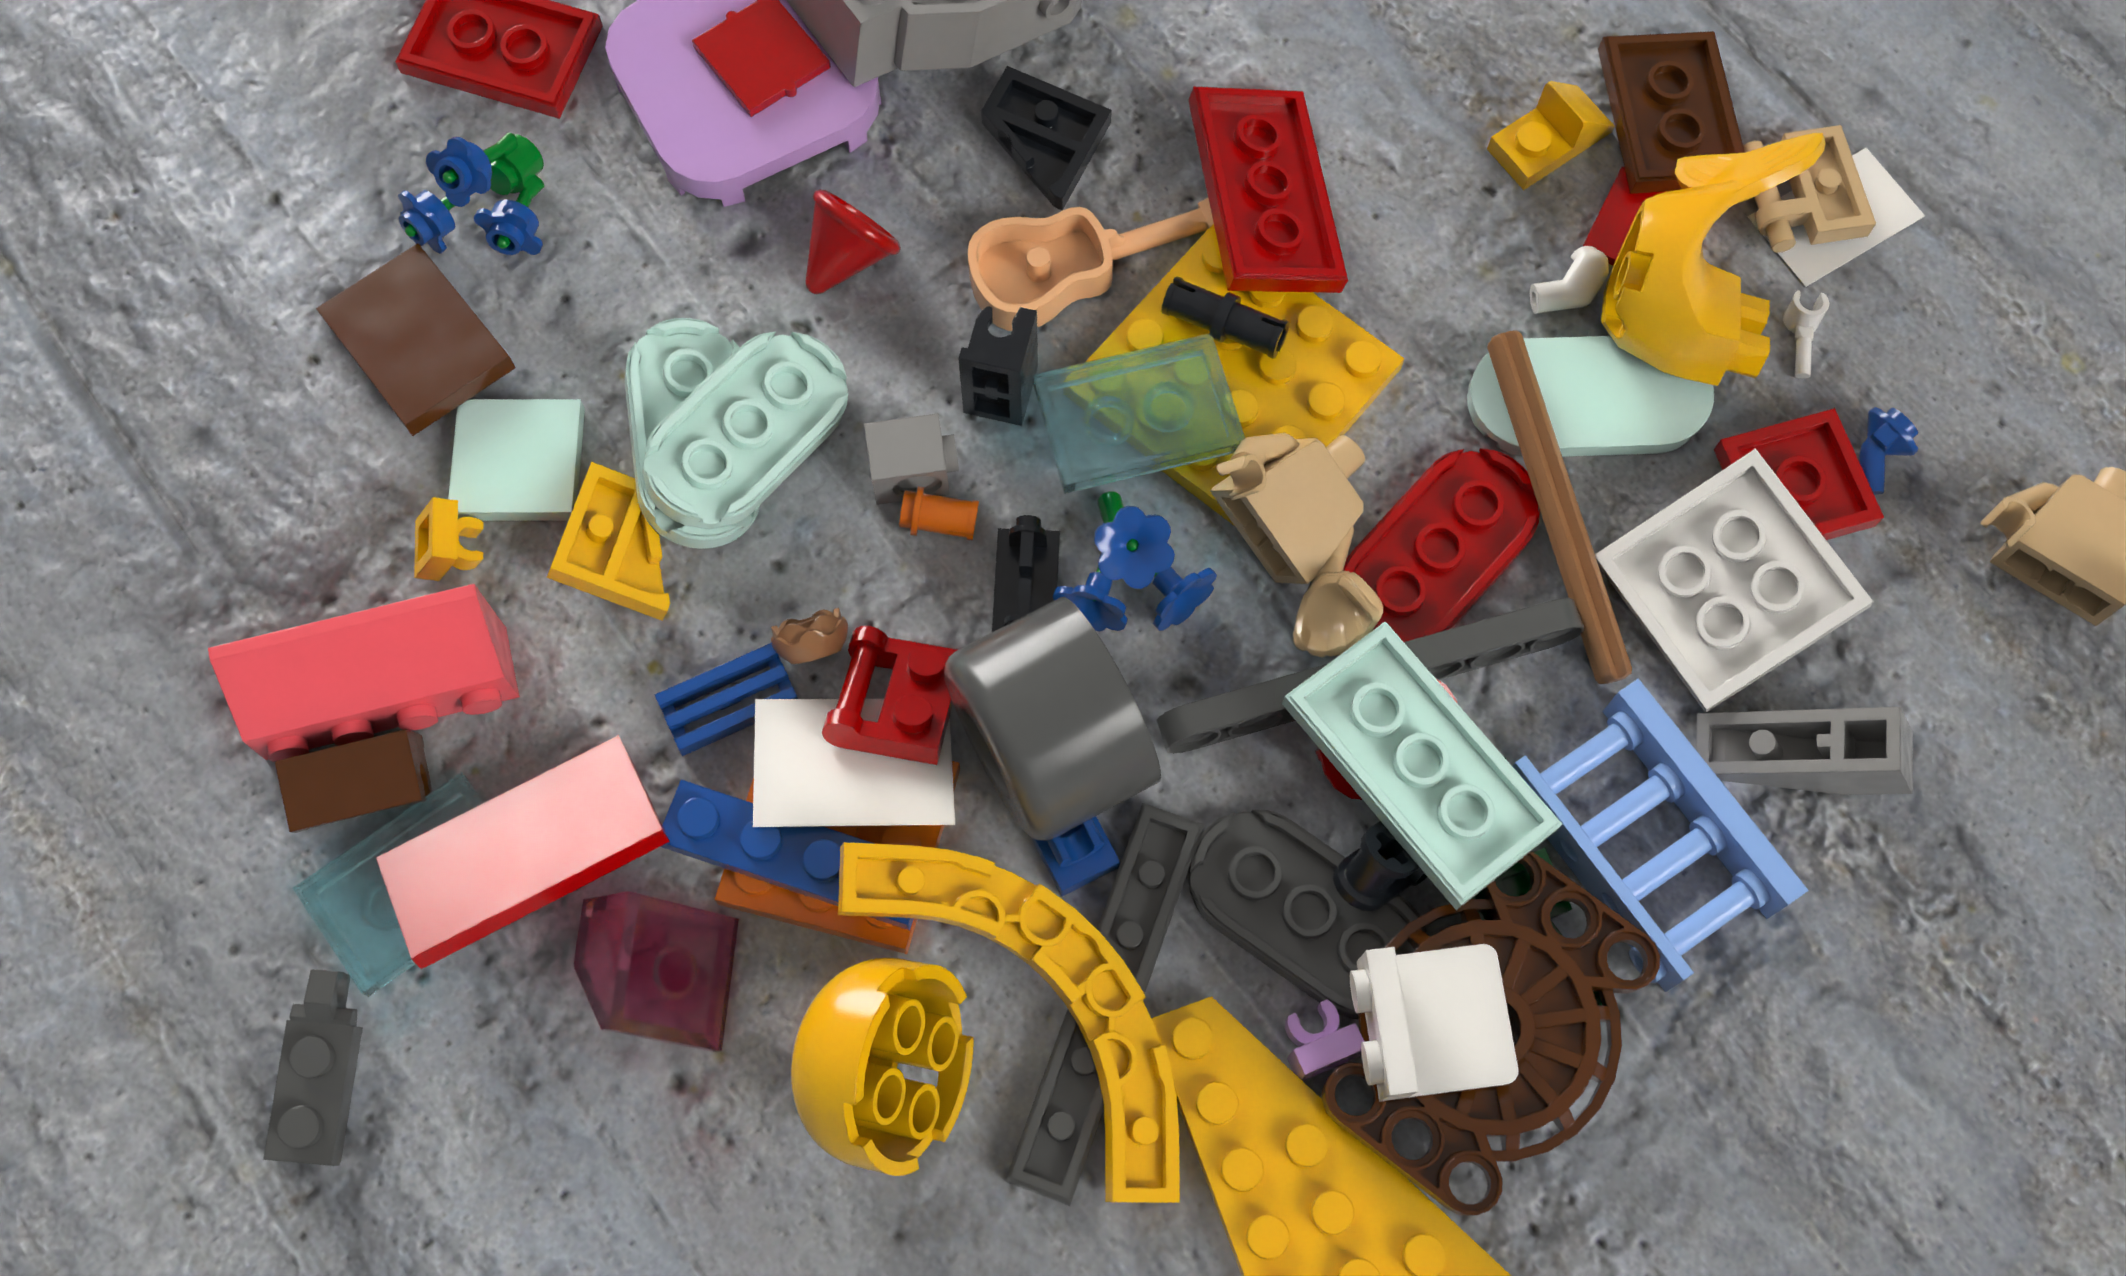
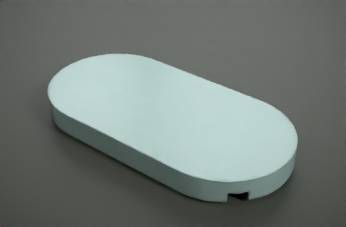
(658, 377)
(1596, 400)
(744, 430)

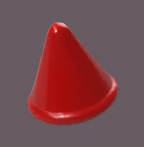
(843, 243)

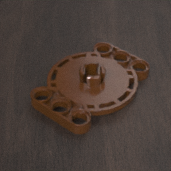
(1552, 1027)

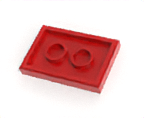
(502, 49)

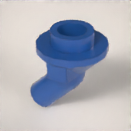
(1886, 435)

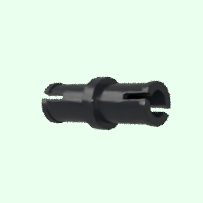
(1225, 317)

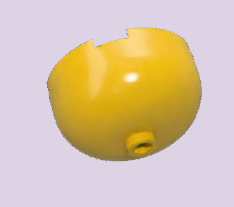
(850, 1055)

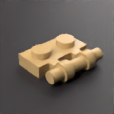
(1826, 199)

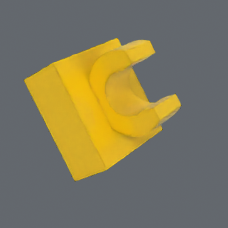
(438, 540)

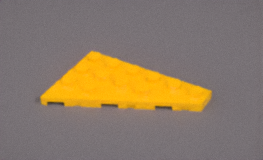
(1289, 1178)

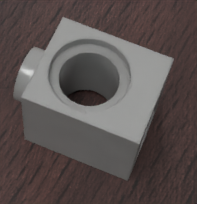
(909, 455)

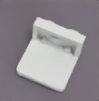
(1433, 1021)

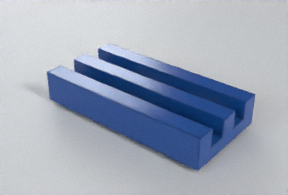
(713, 680)

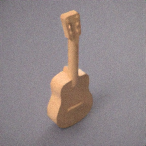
(1059, 258)

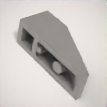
(1811, 749)

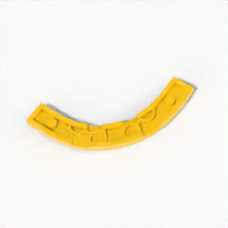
(1076, 964)

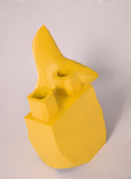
(1663, 293)

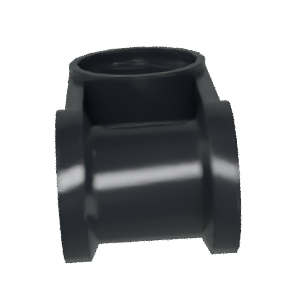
(1376, 871)

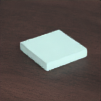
(517, 459)

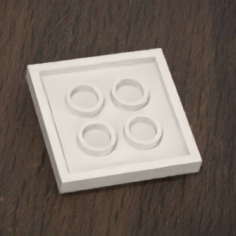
(1732, 580)

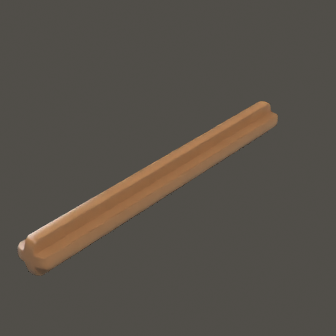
(1559, 507)

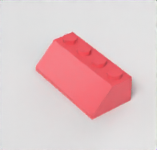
(367, 673)

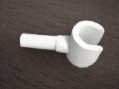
(1803, 325)

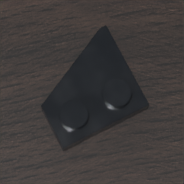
(1045, 131)

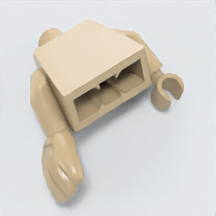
(1299, 520)
(2068, 541)

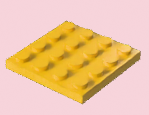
(1311, 388)

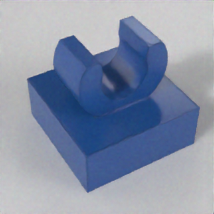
(1078, 856)

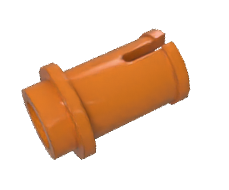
(938, 514)

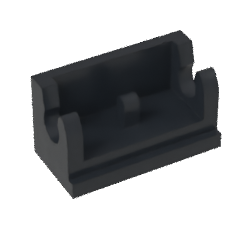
(999, 370)

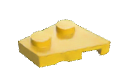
(611, 546)

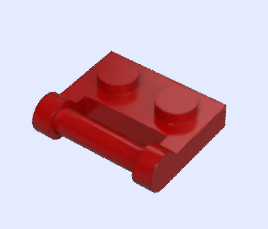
(914, 706)

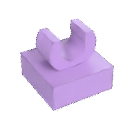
(1324, 1049)

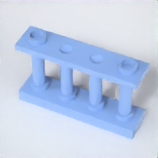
(1716, 828)

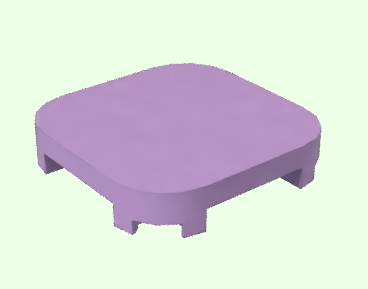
(698, 124)

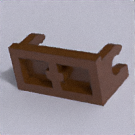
(353, 779)

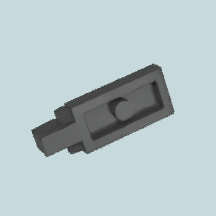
(315, 1075)

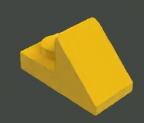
(1550, 134)

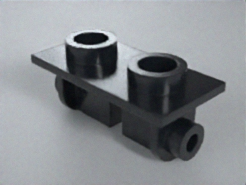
(1024, 570)

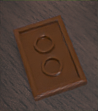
(1667, 103)
(416, 339)

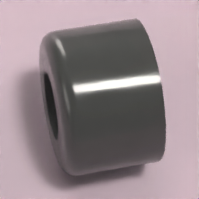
(1052, 720)

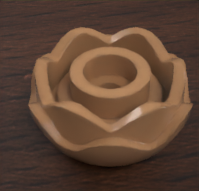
(811, 637)

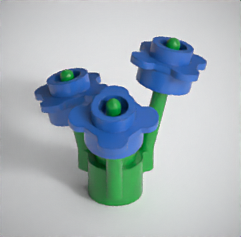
(465, 169)

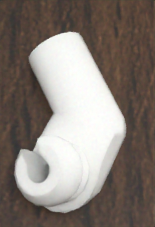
(1578, 285)

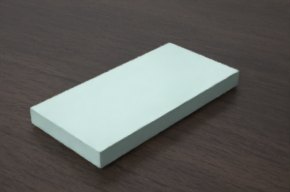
(1421, 765)

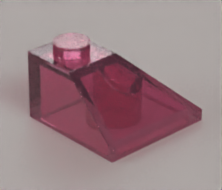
(656, 968)

